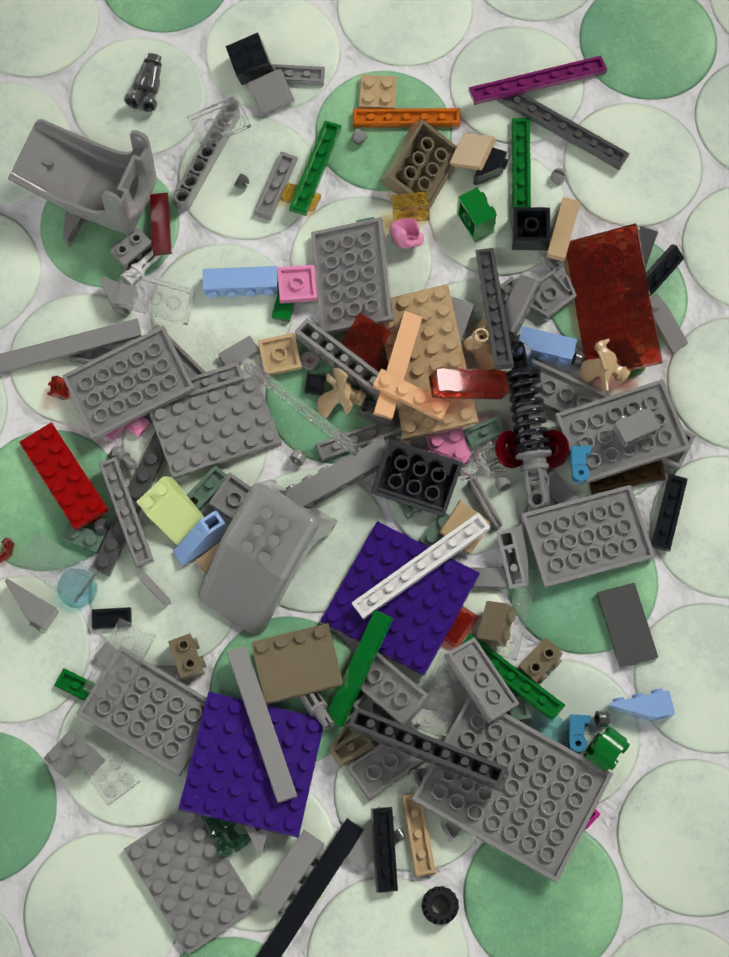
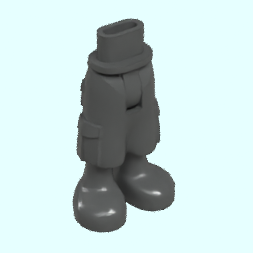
(146, 81)

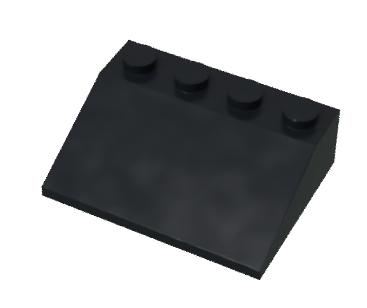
(416, 476)

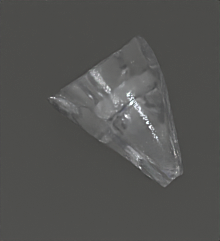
(482, 463)

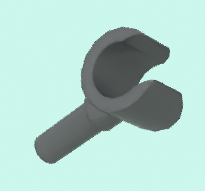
(398, 835)

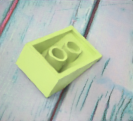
(170, 509)

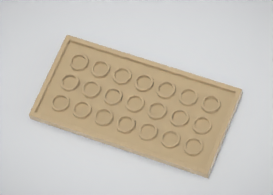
(435, 347)

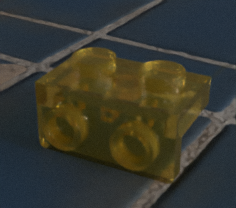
(410, 206)

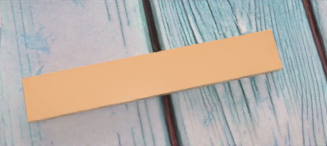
(399, 360)

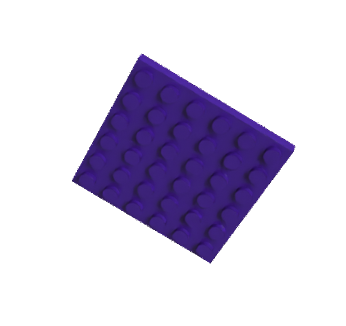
(420, 613)
(229, 775)

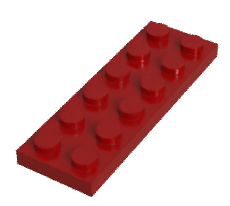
(64, 476)

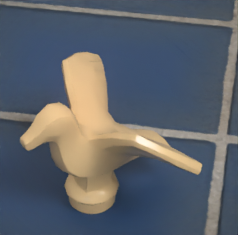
(480, 346)
(603, 367)
(341, 393)

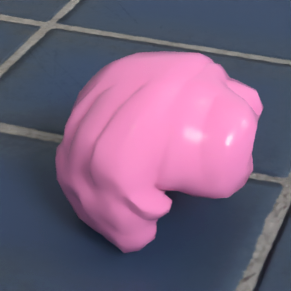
(406, 233)

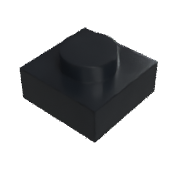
(315, 384)

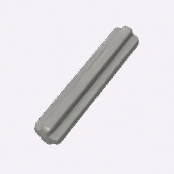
(484, 503)

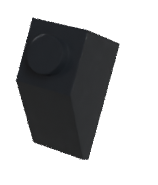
(493, 166)

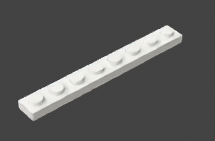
(421, 566)

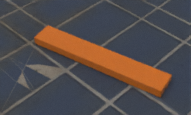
(405, 117)

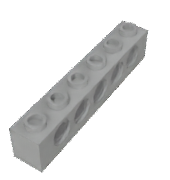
(338, 356)

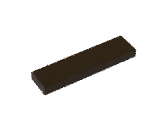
(637, 476)

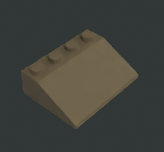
(420, 162)
(297, 663)

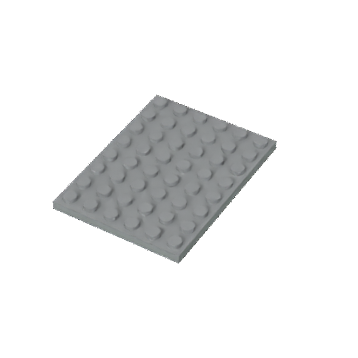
(541, 802)

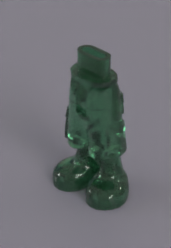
(216, 827)

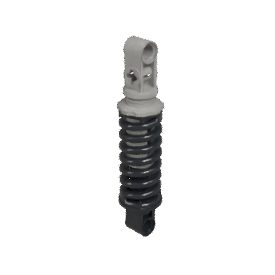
(528, 424)

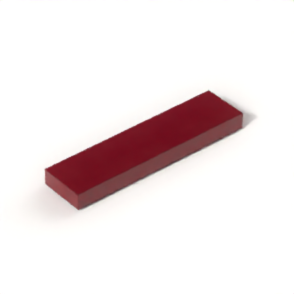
(160, 224)

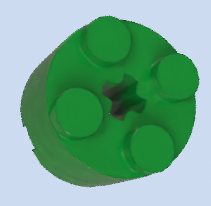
(606, 748)

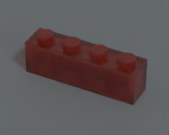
(468, 383)

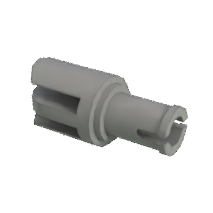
(317, 708)

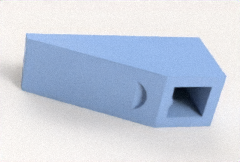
(201, 538)
(650, 707)

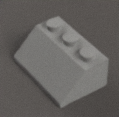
(520, 302)

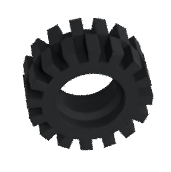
(430, 914)

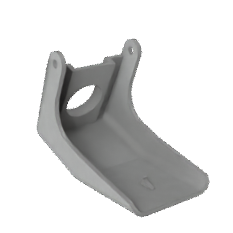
(87, 176)
(261, 555)

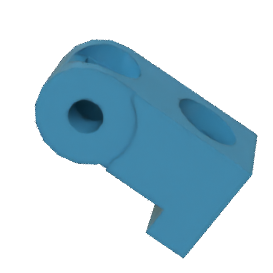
(578, 465)
(576, 732)

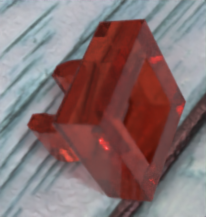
(58, 388)

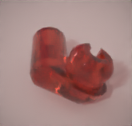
(7, 549)

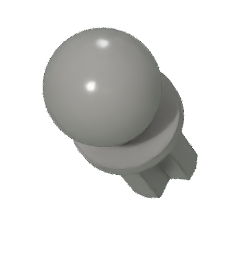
(124, 458)

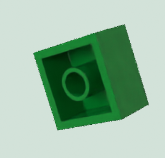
(476, 214)

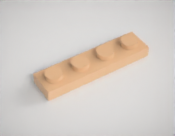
(410, 395)

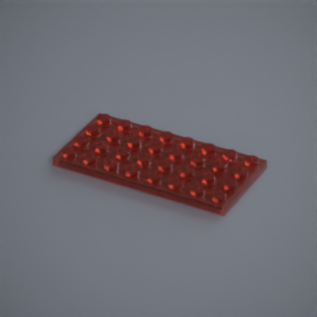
(614, 297)

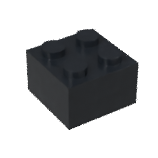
(249, 58)
(531, 228)

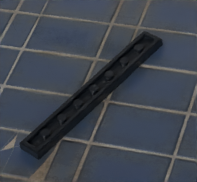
(311, 890)

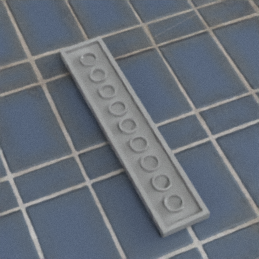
(565, 392)

